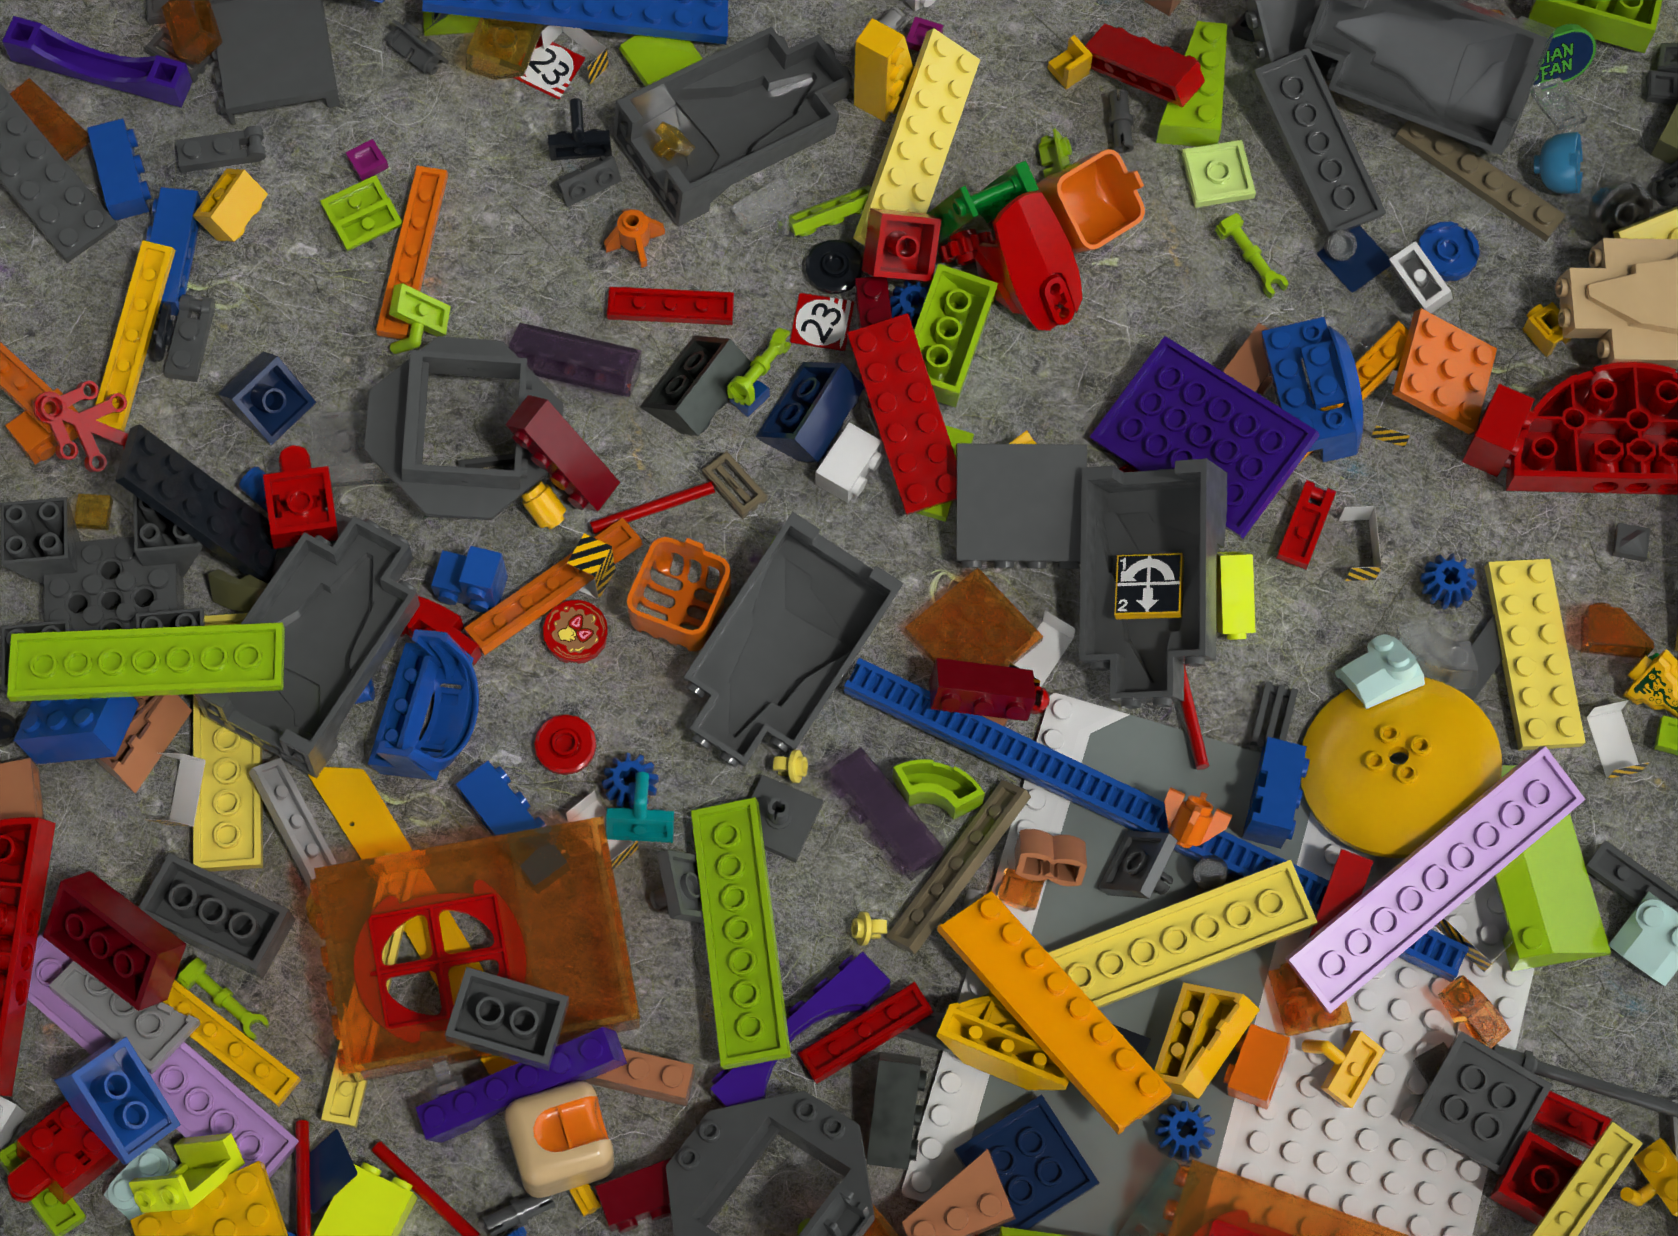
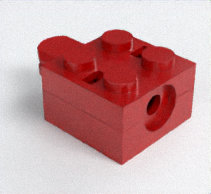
(299, 499)
(58, 1156)

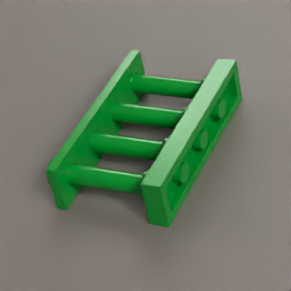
(962, 208)

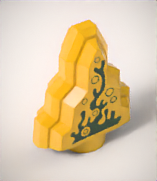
(1655, 683)

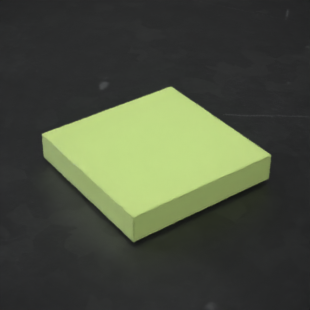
(1218, 173)

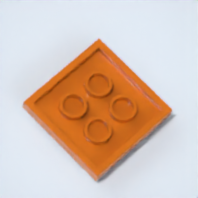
(1444, 371)

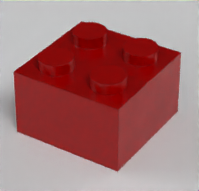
(901, 245)
(1499, 431)
(1534, 1178)

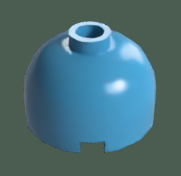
(1561, 163)

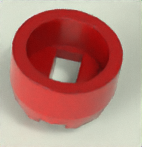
(1044, 700)

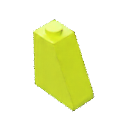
(1235, 594)

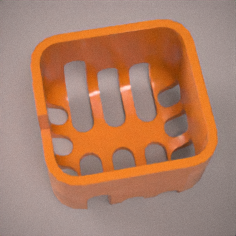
(660, 558)

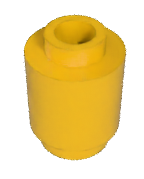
(544, 506)

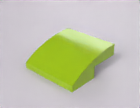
(657, 56)
(361, 213)

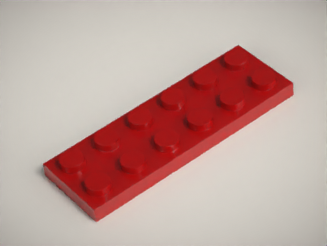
(906, 413)

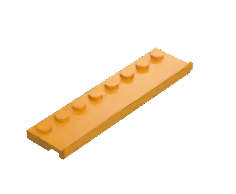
(1055, 1012)

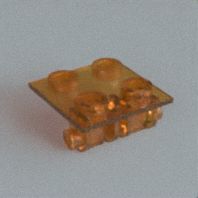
(1298, 1007)

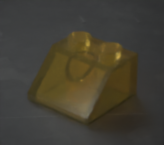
(502, 48)

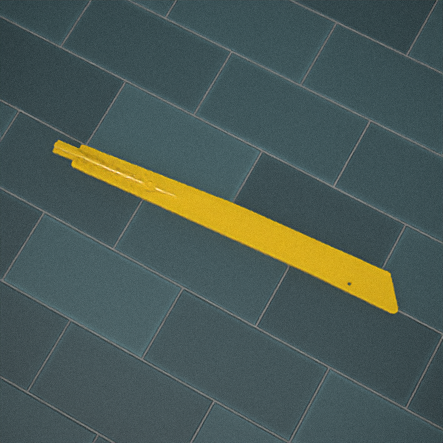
(374, 833)

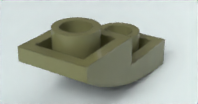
(235, 593)

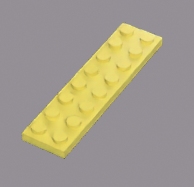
(922, 129)
(229, 805)
(1188, 935)

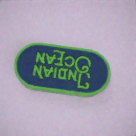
(1568, 54)

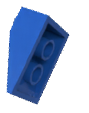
(118, 1100)

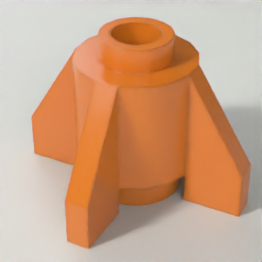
(634, 233)
(1192, 819)

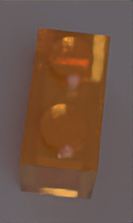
(192, 28)

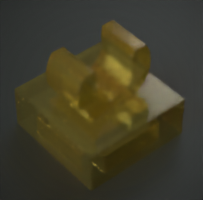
(672, 142)
(93, 511)

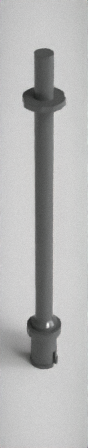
(1588, 1083)

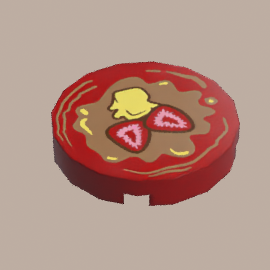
(575, 631)

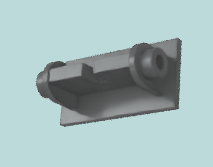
(426, 53)
(593, 179)

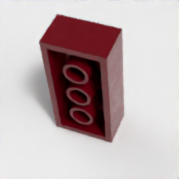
(114, 940)

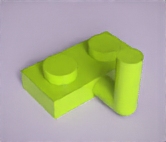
(419, 311)

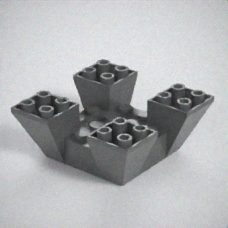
(45, 546)

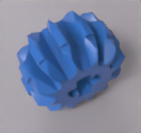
(907, 296)
(1453, 593)
(625, 771)
(1191, 1142)

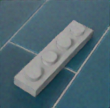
(292, 817)

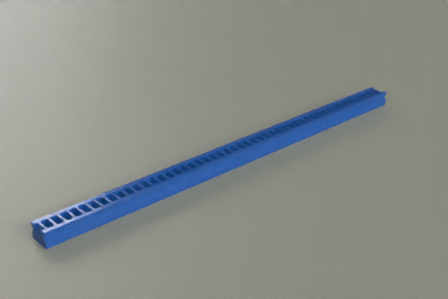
(1099, 793)

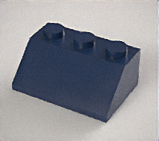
(811, 410)

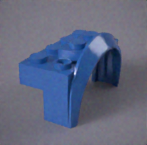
(1331, 380)
(421, 671)

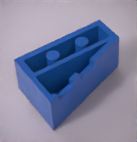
(1276, 793)

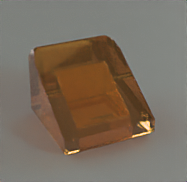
(1019, 892)

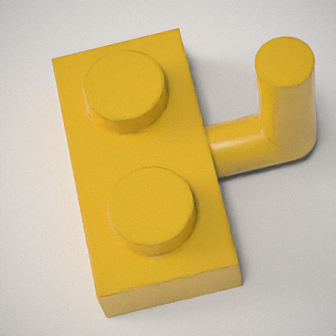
(1351, 1065)
(1661, 1170)

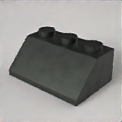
(696, 384)

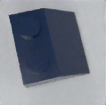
(267, 397)

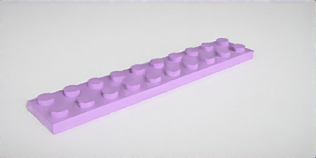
(1435, 879)
(192, 1087)

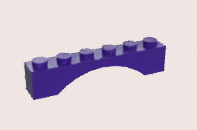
(147, 77)
(851, 990)
(477, 1102)

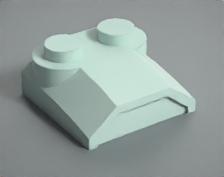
(1382, 672)
(1650, 939)
(148, 1164)

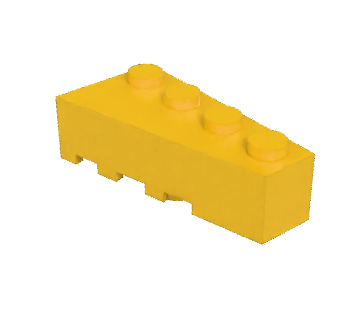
(881, 70)

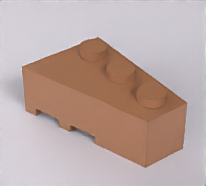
(965, 1205)

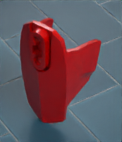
(1032, 263)

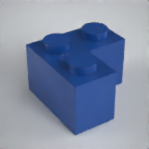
(470, 579)

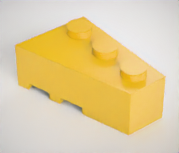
(1201, 1037)

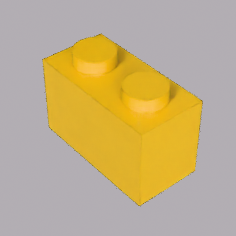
(230, 205)

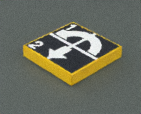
(1149, 586)

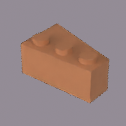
(149, 733)

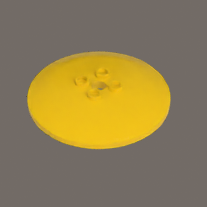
(1389, 805)

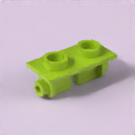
(1054, 152)

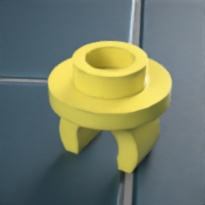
(793, 766)
(865, 929)

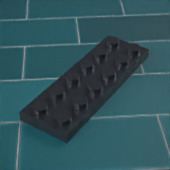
(196, 503)

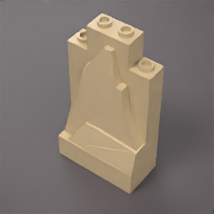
(1625, 300)

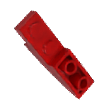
(436, 617)

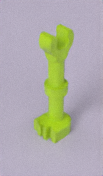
(1251, 253)
(742, 387)
(195, 973)

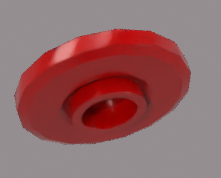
(565, 744)

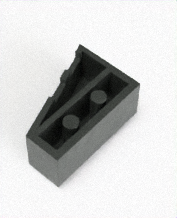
(896, 1111)

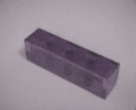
(577, 359)
(885, 814)

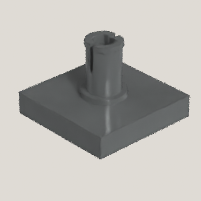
(785, 817)
(1140, 865)
(680, 887)

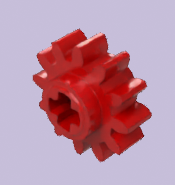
(964, 246)

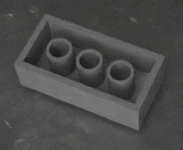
(217, 915)

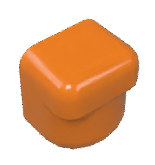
(1094, 199)

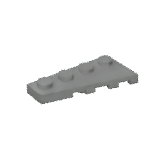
(151, 1031)

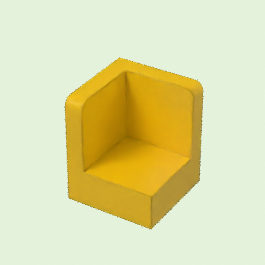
(1071, 64)

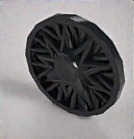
(834, 266)
(163, 331)

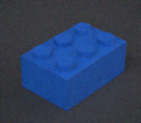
(75, 728)

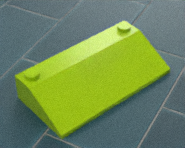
(1550, 902)

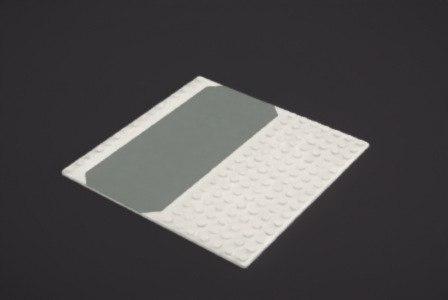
(1306, 1141)

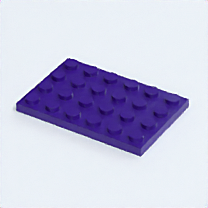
(1195, 411)

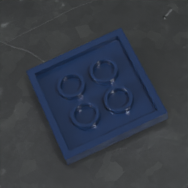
(1034, 1162)

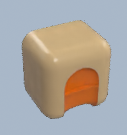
(559, 1139)

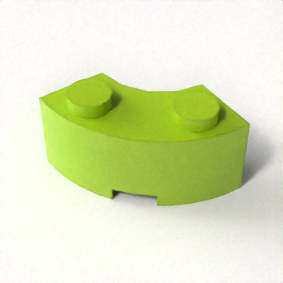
(938, 785)

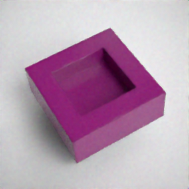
(918, 31)
(367, 160)

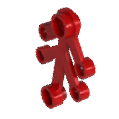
(83, 422)

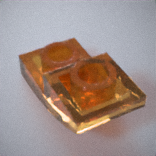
(1473, 1008)

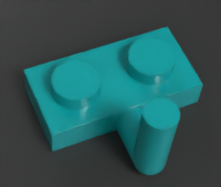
(639, 822)

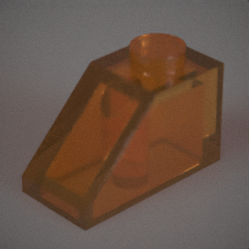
(1613, 633)

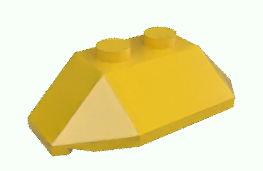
(993, 1041)

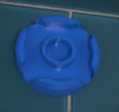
(1450, 249)

